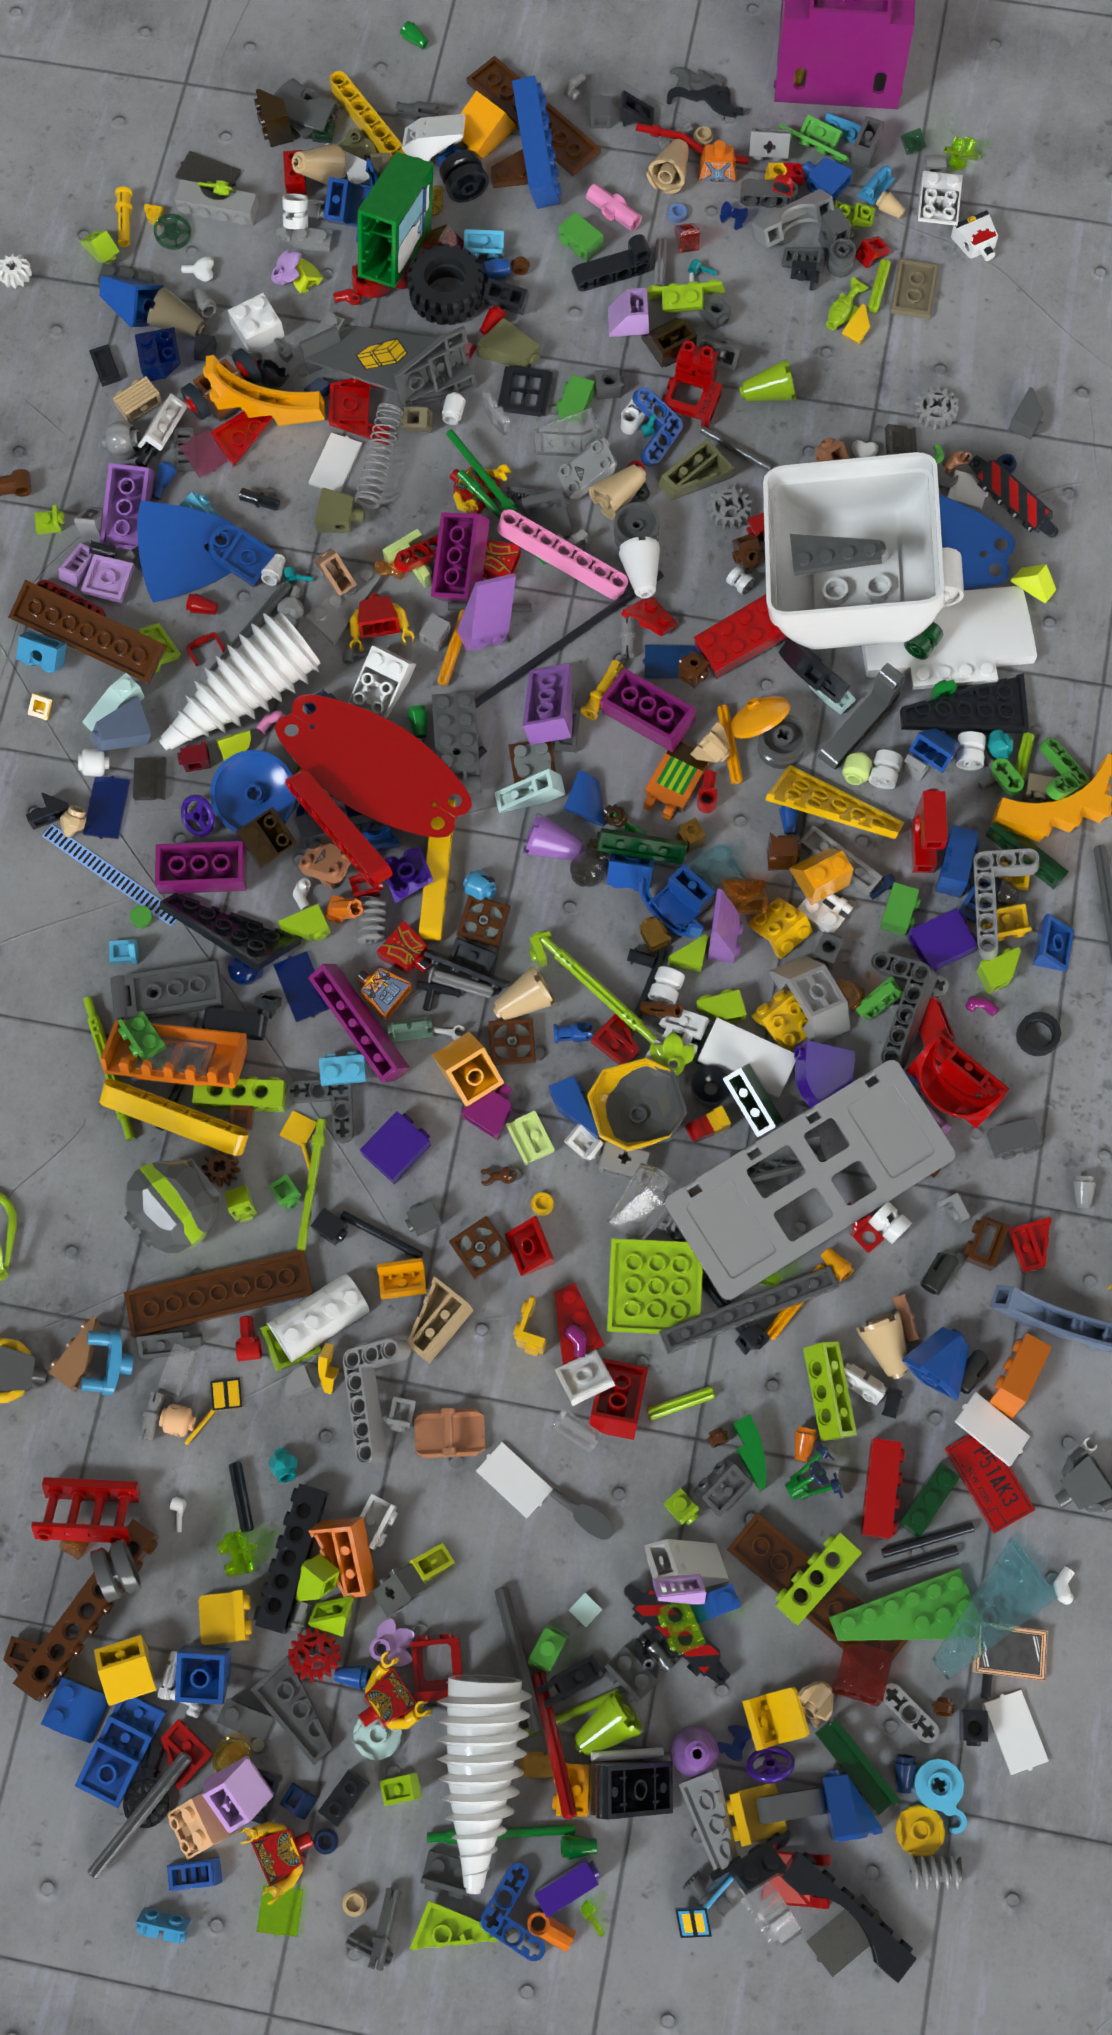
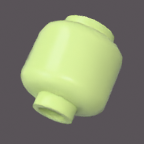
(857, 768)

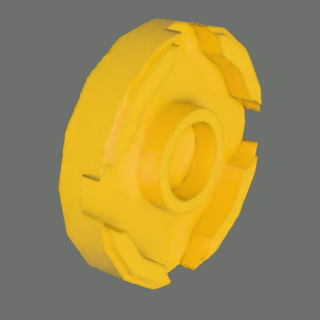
(919, 1830)

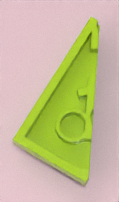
(446, 1927)

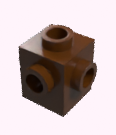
(747, 551)
(693, 669)

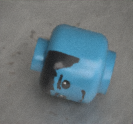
(479, 885)

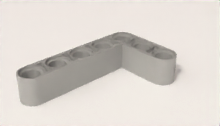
(988, 894)
(362, 1389)

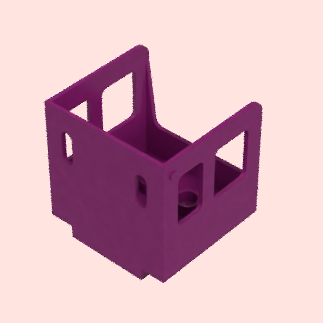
(843, 51)

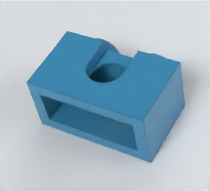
(52, 651)

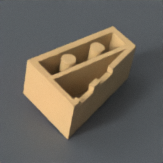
(438, 1320)

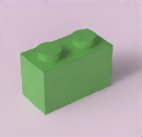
(580, 236)
(577, 396)
(899, 909)

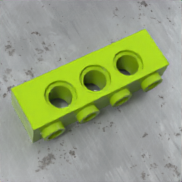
(273, 1101)
(829, 1391)
(846, 1554)

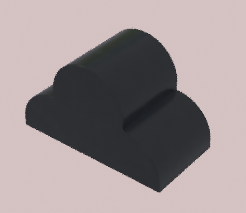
(630, 1788)

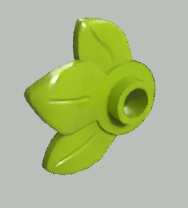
(220, 187)
(672, 1051)

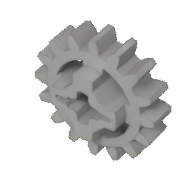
(936, 407)
(729, 509)

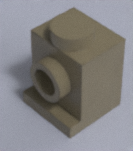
(411, 414)
(1035, 787)

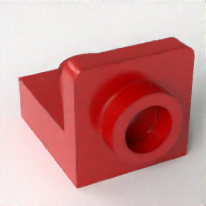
(870, 250)

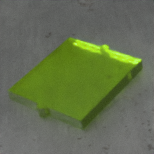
(282, 1915)

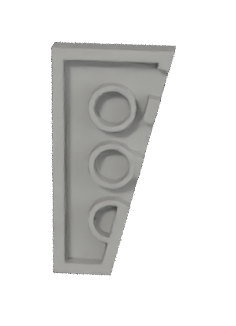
(334, 612)
(710, 1814)

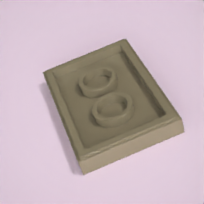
(914, 288)

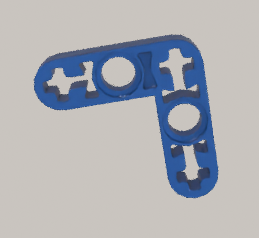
(662, 422)
(505, 1922)

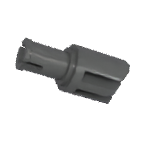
(417, 110)

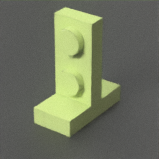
(423, 572)

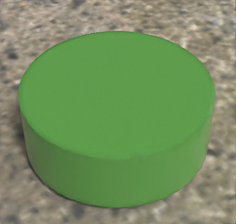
(141, 917)

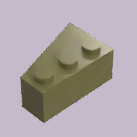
(696, 471)

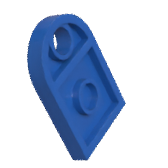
(241, 554)

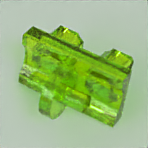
(962, 151)
(240, 1553)

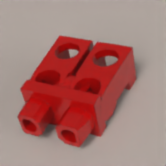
(697, 361)

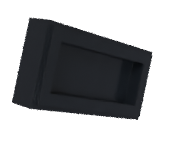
(105, 365)

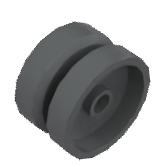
(634, 521)
(783, 743)
(113, 1571)

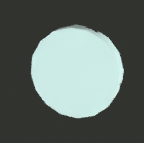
(375, 1741)

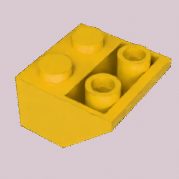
(125, 1670)

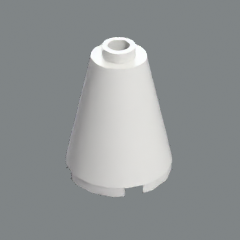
(641, 564)

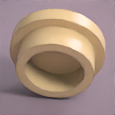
(703, 135)
(354, 1903)

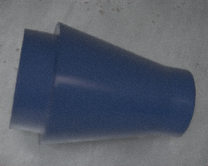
(904, 1770)

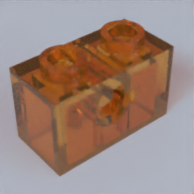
(747, 895)

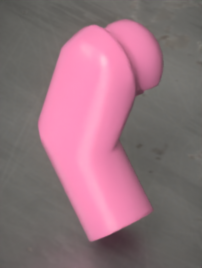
(268, 719)

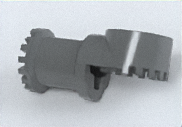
(697, 1888)

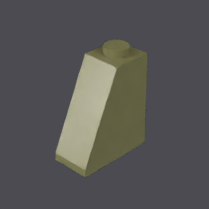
(508, 346)

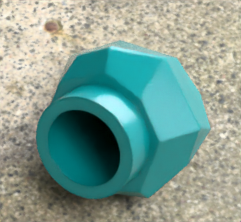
(999, 744)
(283, 1465)

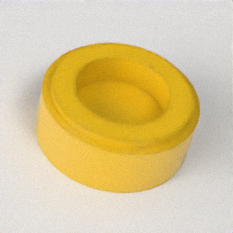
(542, 1203)

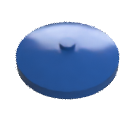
(249, 786)

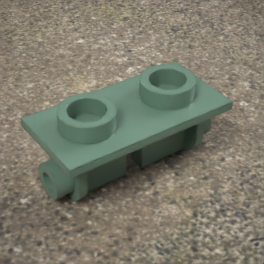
(410, 1029)

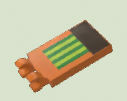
(674, 780)

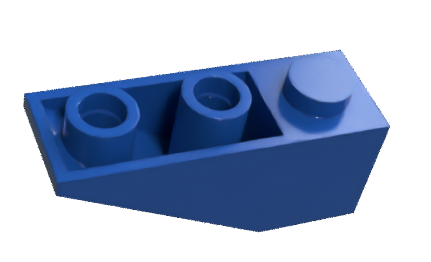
(571, 1103)

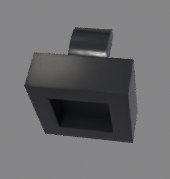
(268, 1002)

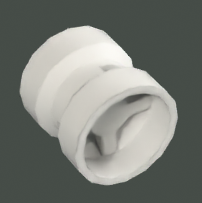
(740, 580)

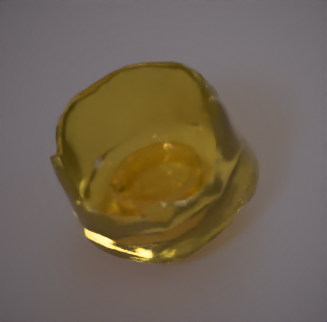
(229, 1751)

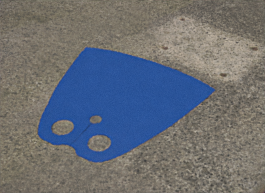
(970, 534)
(173, 549)

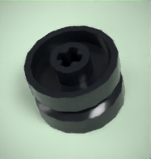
(463, 176)

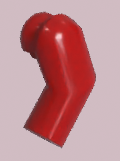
(347, 295)

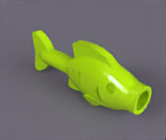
(843, 308)

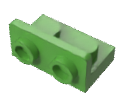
(880, 999)
(142, 1035)

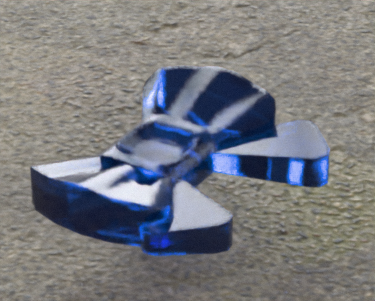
(739, 214)
(734, 1751)

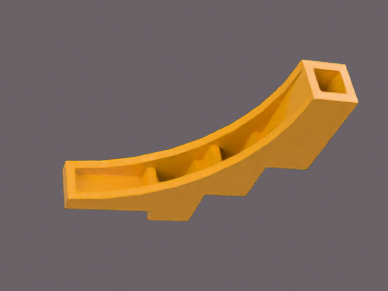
(257, 401)
(1037, 819)

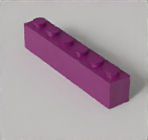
(359, 1022)

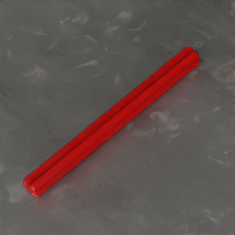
(555, 1750)

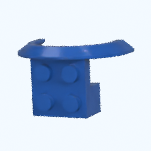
(346, 197)
(679, 901)

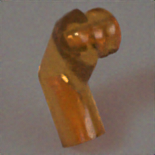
(384, 568)

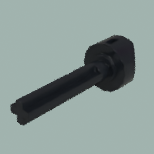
(749, 1335)

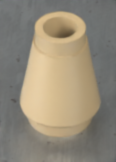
(890, 205)

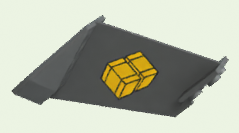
(407, 364)

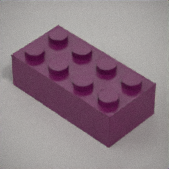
(459, 556)
(648, 710)
(201, 867)

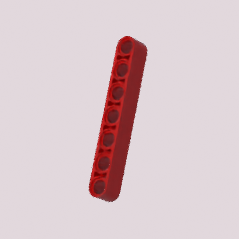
(338, 827)

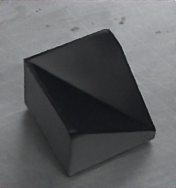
(204, 346)

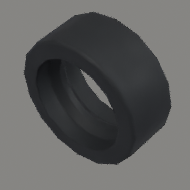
(1050, 1022)

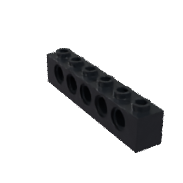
(263, 1615)

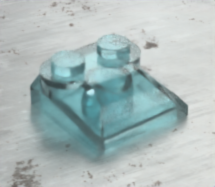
(715, 866)

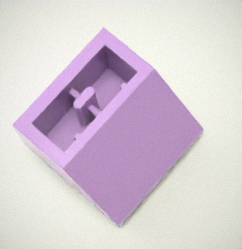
(629, 314)
(237, 1793)

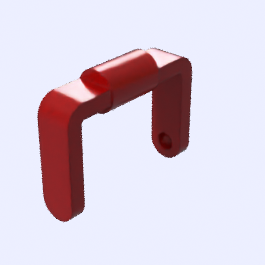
(201, 641)

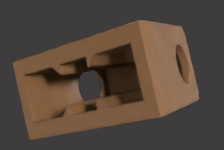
(332, 569)

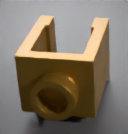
(691, 833)
(654, 934)
(536, 1765)

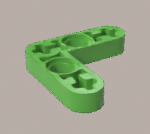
(1072, 775)

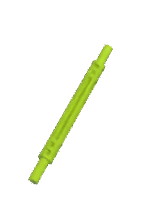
(598, 989)
(100, 1041)

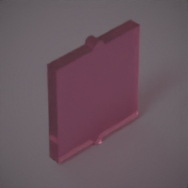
(203, 453)

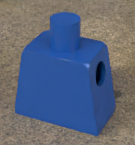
(828, 176)
(935, 748)

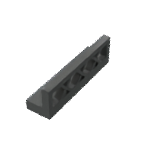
(779, 1158)

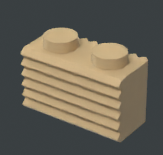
(137, 399)

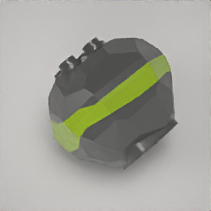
(171, 1204)

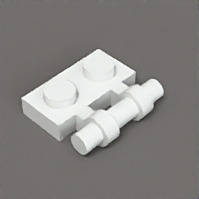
(823, 916)
(689, 1024)

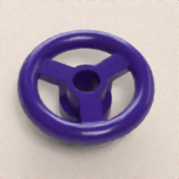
(202, 814)
(771, 1769)

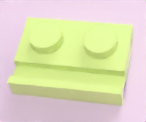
(530, 1137)

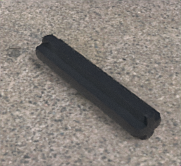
(241, 1497)

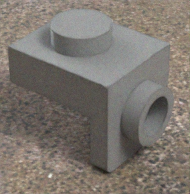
(401, 1414)

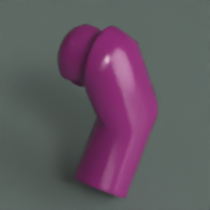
(981, 1002)
(578, 1337)

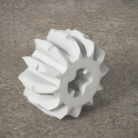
(14, 271)

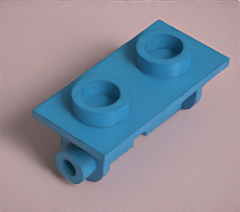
(849, 128)
(877, 185)
(152, 1922)

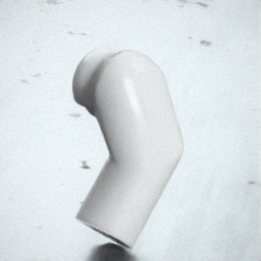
(300, 893)
(1061, 1586)
(194, 1708)

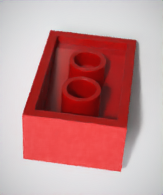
(618, 1408)

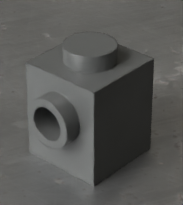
(422, 1218)

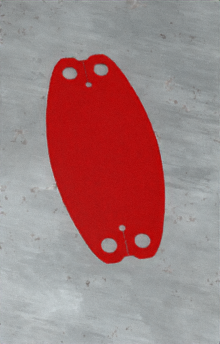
(373, 765)

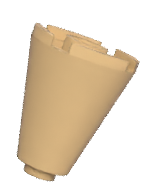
(321, 163)
(669, 167)
(617, 490)
(524, 996)
(886, 1342)

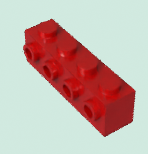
(881, 1489)

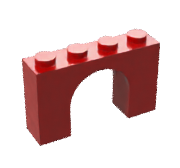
(928, 830)

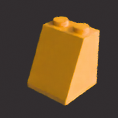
(484, 125)
(823, 874)
(468, 1068)

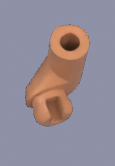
(955, 459)

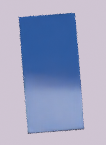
(120, 1750)

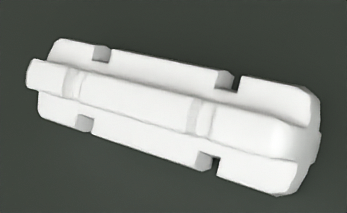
(169, 1677)

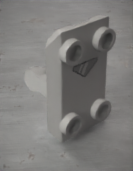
(587, 468)

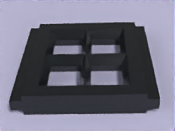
(542, 394)

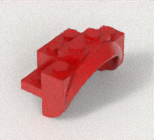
(956, 1081)

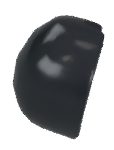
(271, 374)

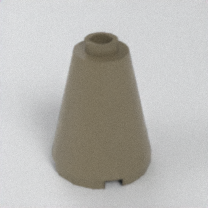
(173, 312)

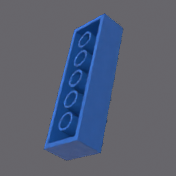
(536, 141)

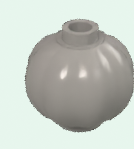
(122, 440)

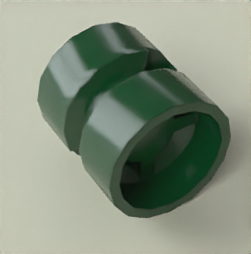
(924, 643)

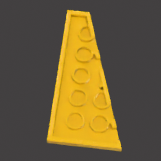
(811, 795)

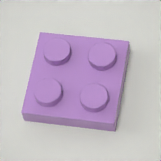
(107, 578)

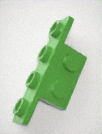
(821, 136)

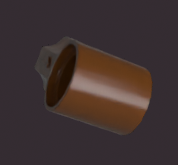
(16, 483)

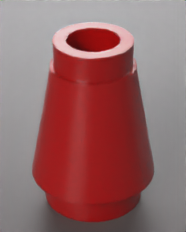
(492, 318)
(200, 605)

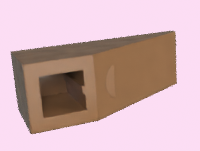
(77, 1358)

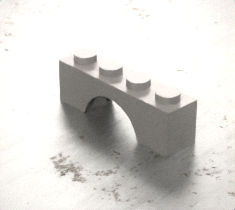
(238, 208)
(810, 208)

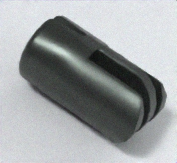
(939, 1273)
(975, 1368)

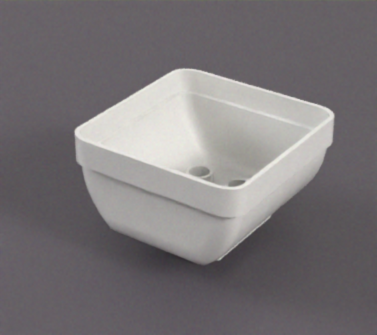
(862, 499)

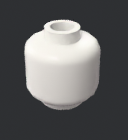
(92, 762)

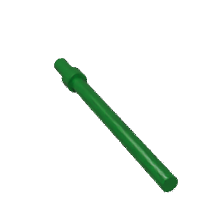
(475, 488)
(506, 503)
(516, 1832)

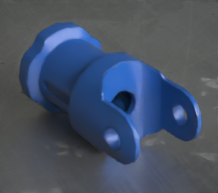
(576, 1032)

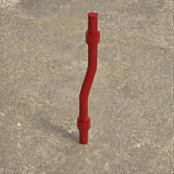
(656, 131)

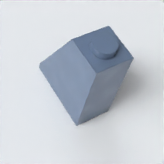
(122, 728)

